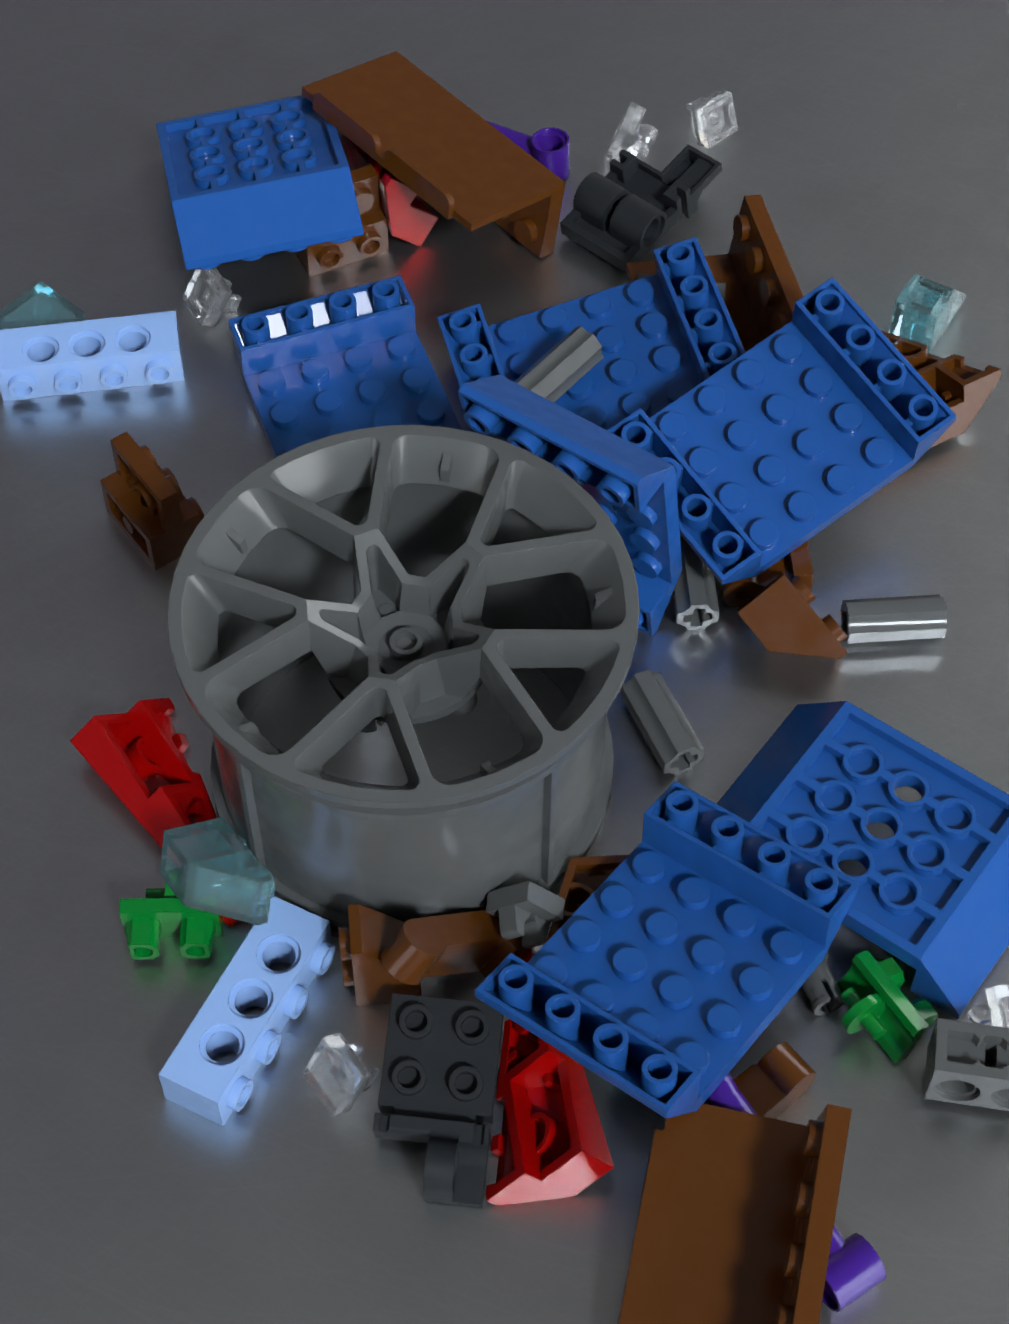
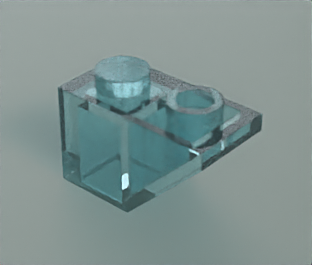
(925, 310)
(216, 871)

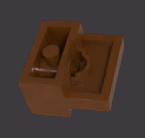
(328, 255)
(149, 503)

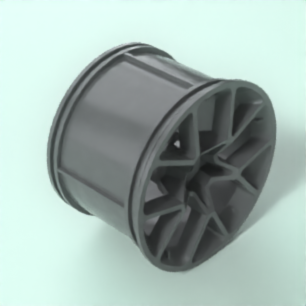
(413, 580)

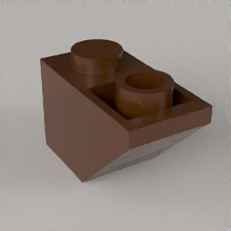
(788, 624)
(361, 956)

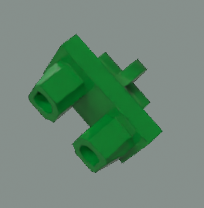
(165, 916)
(880, 1007)

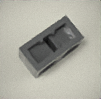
(968, 1064)

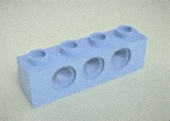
(90, 355)
(218, 1088)

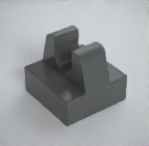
(525, 911)

